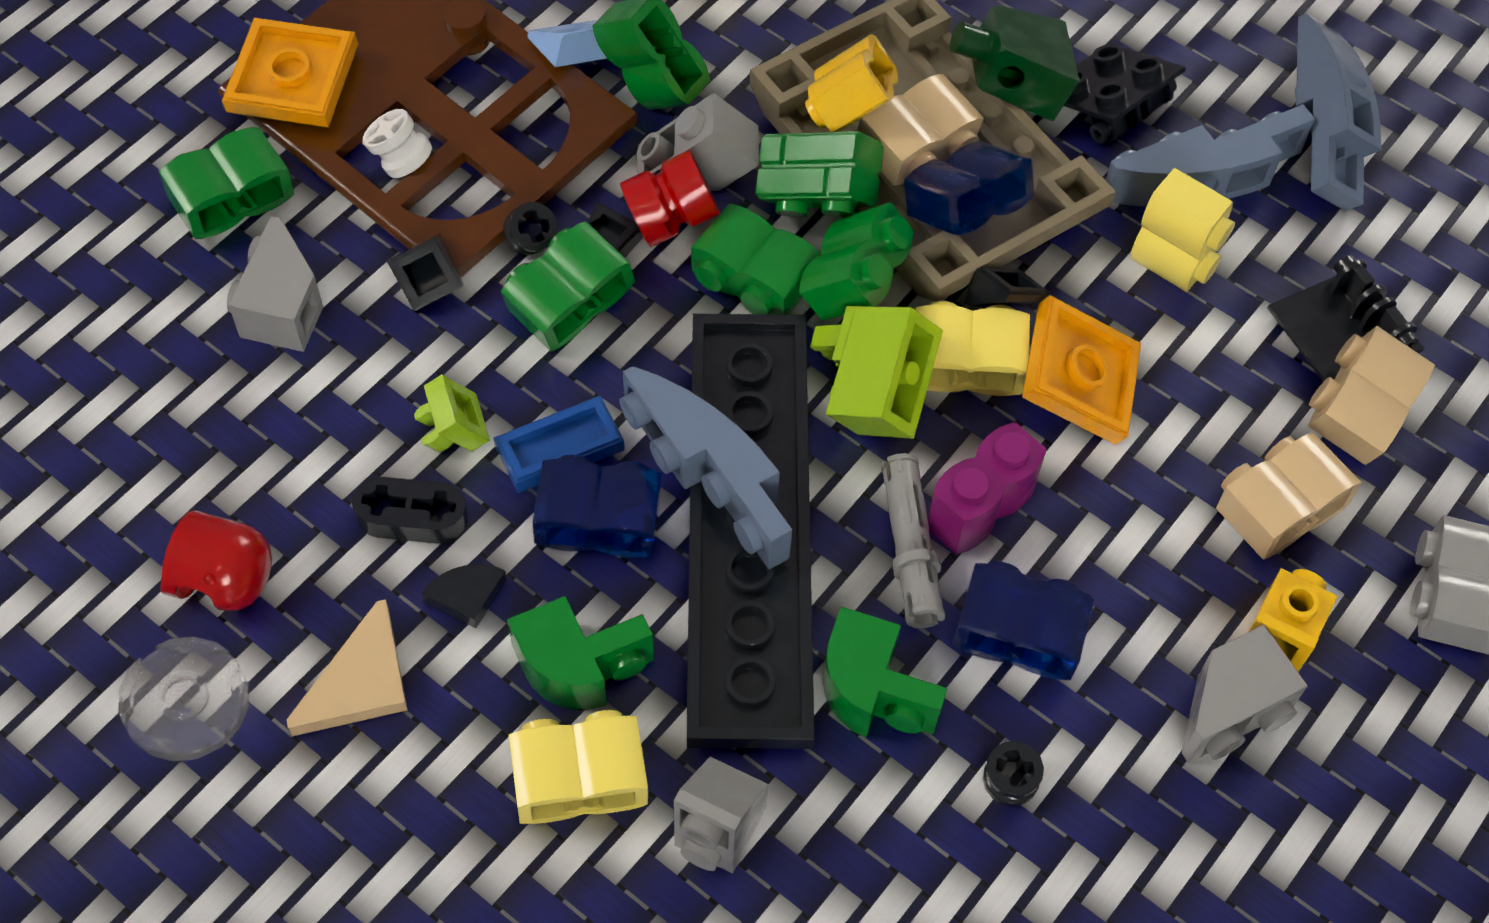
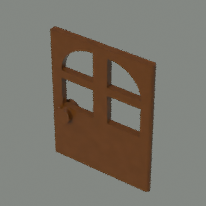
(396, 61)

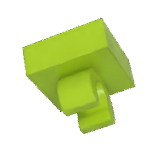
(455, 416)

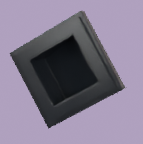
(426, 272)
(1004, 287)

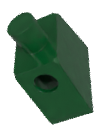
(1020, 59)

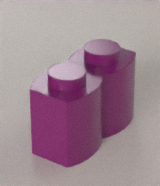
(985, 488)

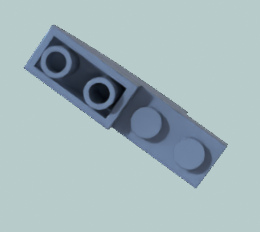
(1345, 112)
(1230, 164)
(708, 447)

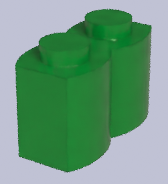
(650, 50)
(226, 182)
(752, 261)
(856, 261)
(567, 285)

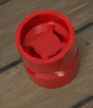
(669, 198)

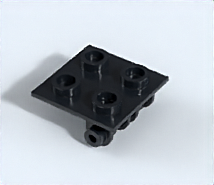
(1121, 89)
(1334, 310)

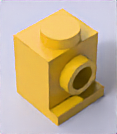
(1295, 612)

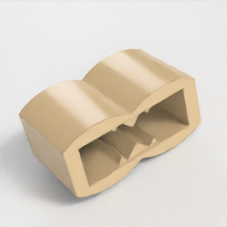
(922, 126)
(1369, 395)
(1286, 494)

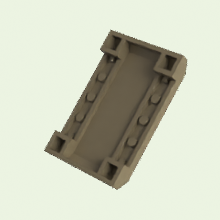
(919, 45)

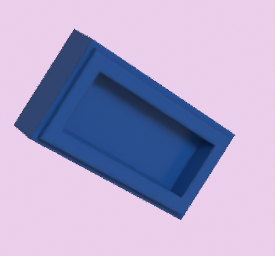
(578, 430)

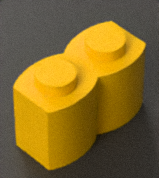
(851, 85)

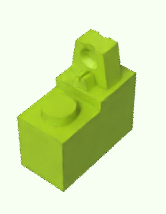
(882, 369)

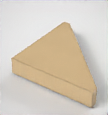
(358, 682)

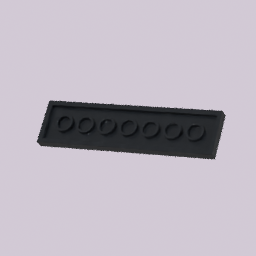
(744, 620)

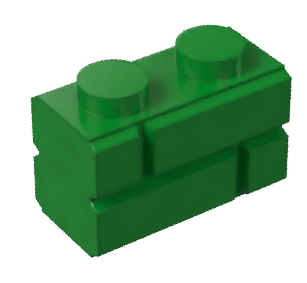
(819, 172)

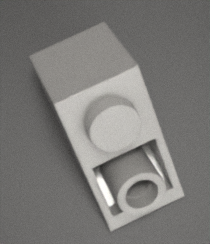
(717, 136)
(277, 293)
(1238, 691)
(717, 815)

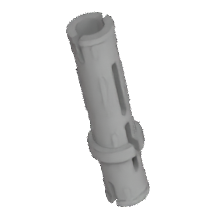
(915, 559)

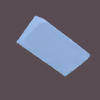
(567, 43)

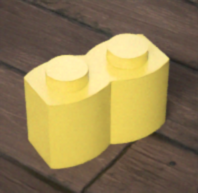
(1183, 231)
(979, 349)
(578, 767)

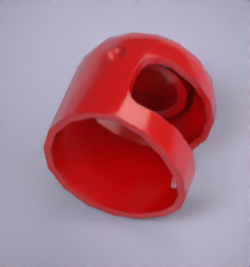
(217, 558)

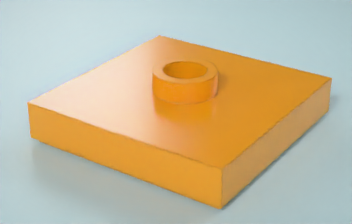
(290, 72)
(1082, 370)

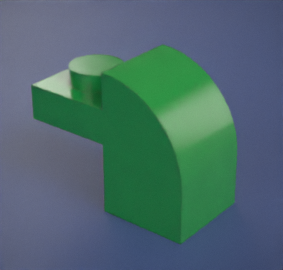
(572, 667)
(862, 686)

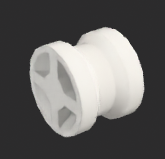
(397, 143)

